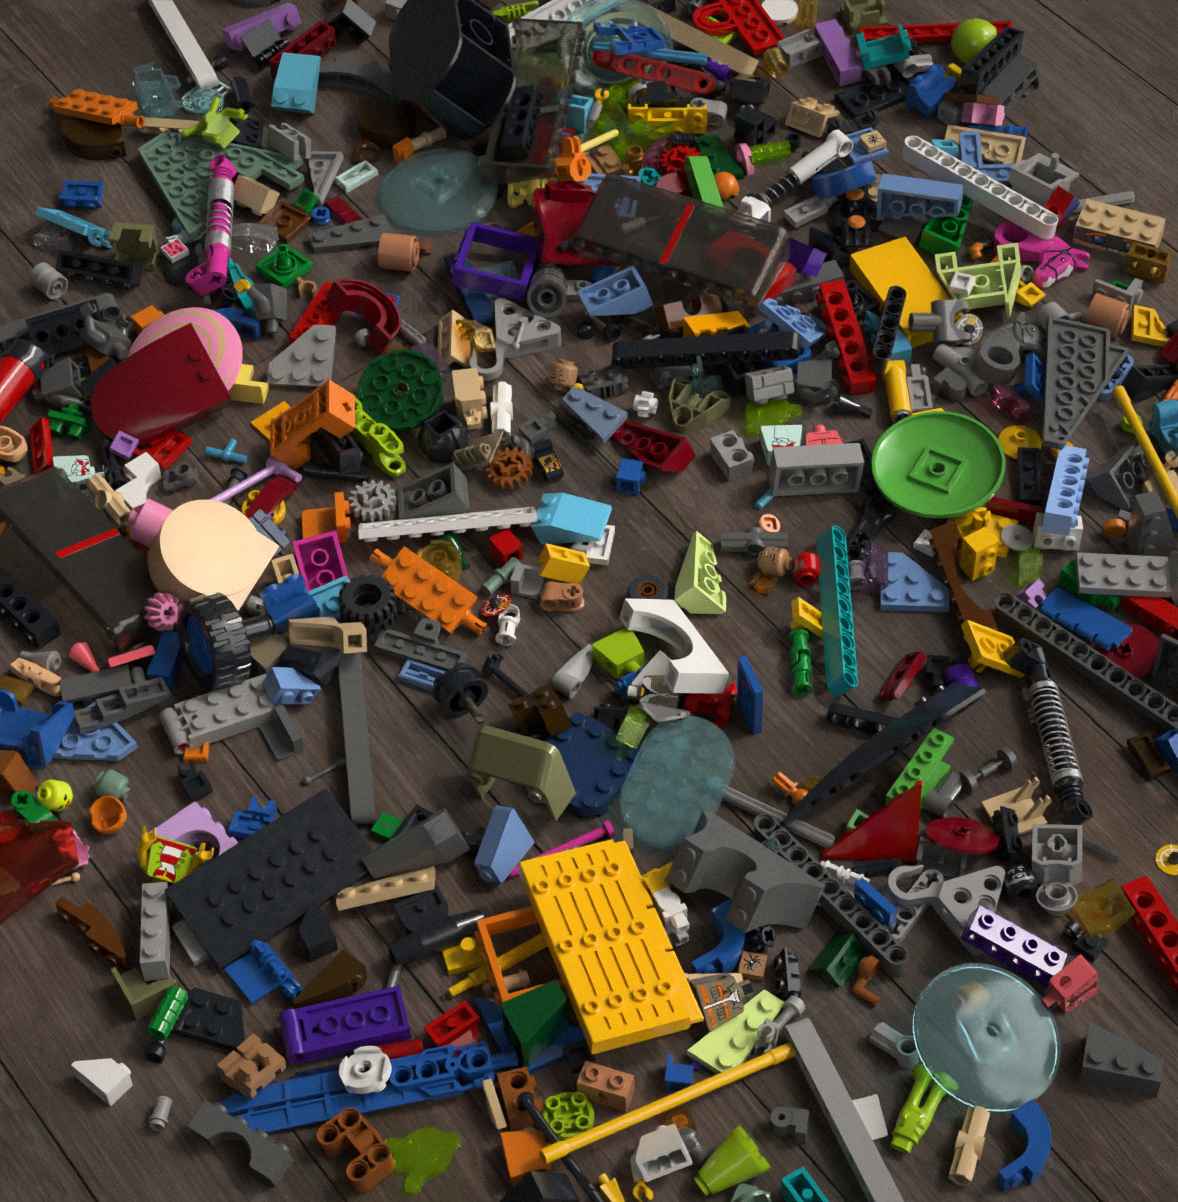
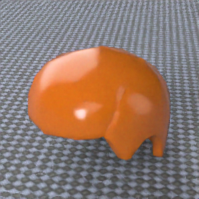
(726, 185)
(108, 815)

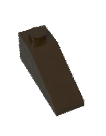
(334, 982)

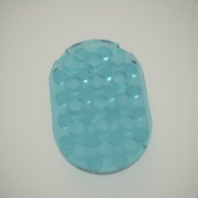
(675, 778)

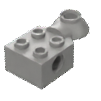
(1057, 865)

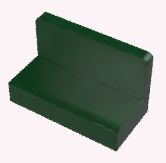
(839, 958)

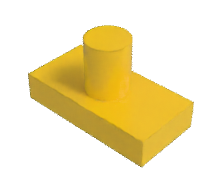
(806, 617)
(463, 957)

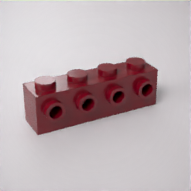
(315, 42)

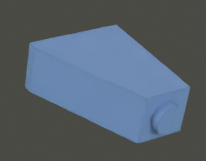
(502, 845)

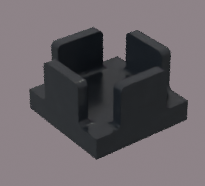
(658, 96)

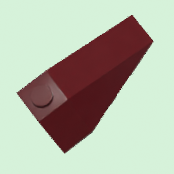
(655, 447)

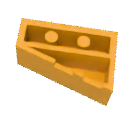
(712, 323)

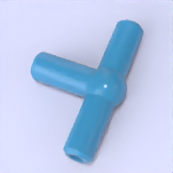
(227, 454)

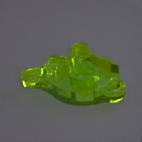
(770, 414)
(423, 1155)

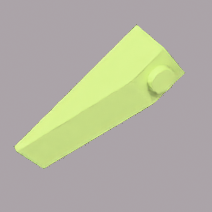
(698, 582)

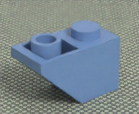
(289, 687)

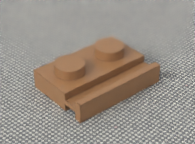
(604, 160)

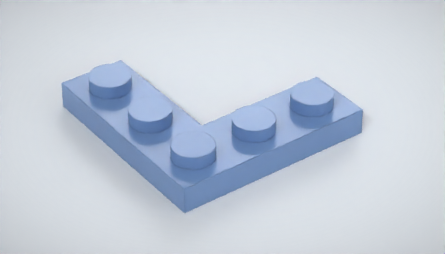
(971, 155)

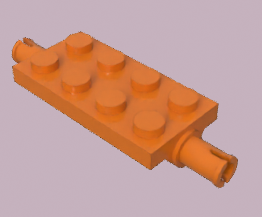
(98, 108)
(429, 590)

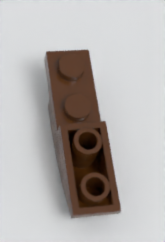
(99, 932)

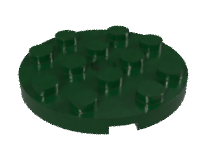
(398, 369)

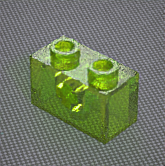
(633, 726)

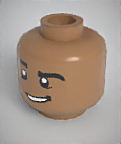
(563, 374)
(774, 561)

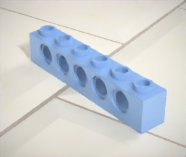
(1066, 491)

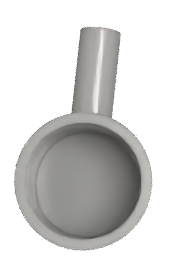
(1054, 310)

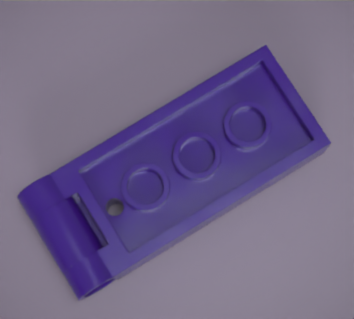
(344, 1025)

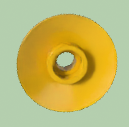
(1016, 437)

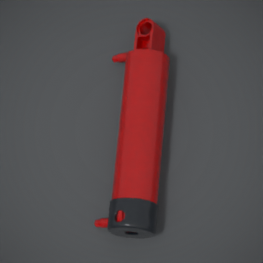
(19, 372)

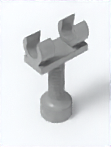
(770, 1030)

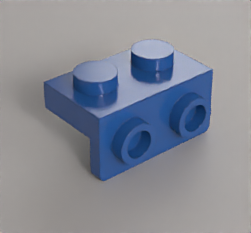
(82, 194)

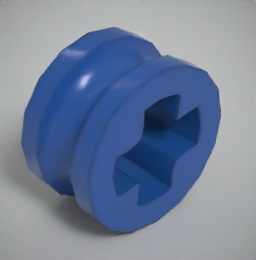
(321, 216)
(290, 988)

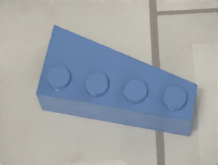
(917, 197)

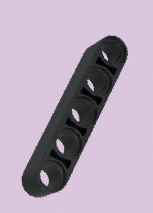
(224, 296)
(887, 329)

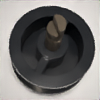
(461, 692)

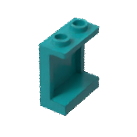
(884, 50)

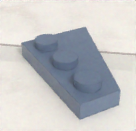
(596, 413)

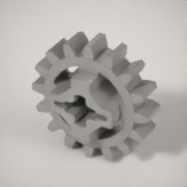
(370, 501)

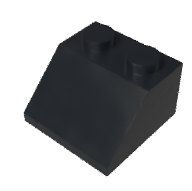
(312, 661)

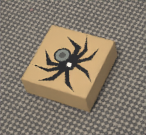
(872, 141)

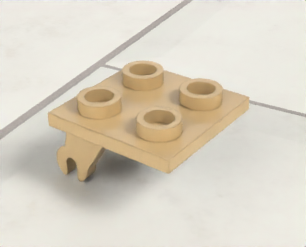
(1021, 802)

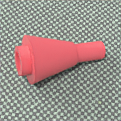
(83, 656)

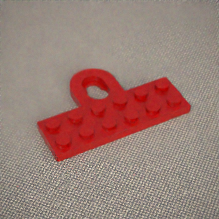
(745, 18)

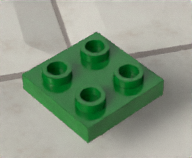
(284, 265)

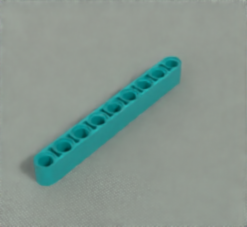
(836, 612)

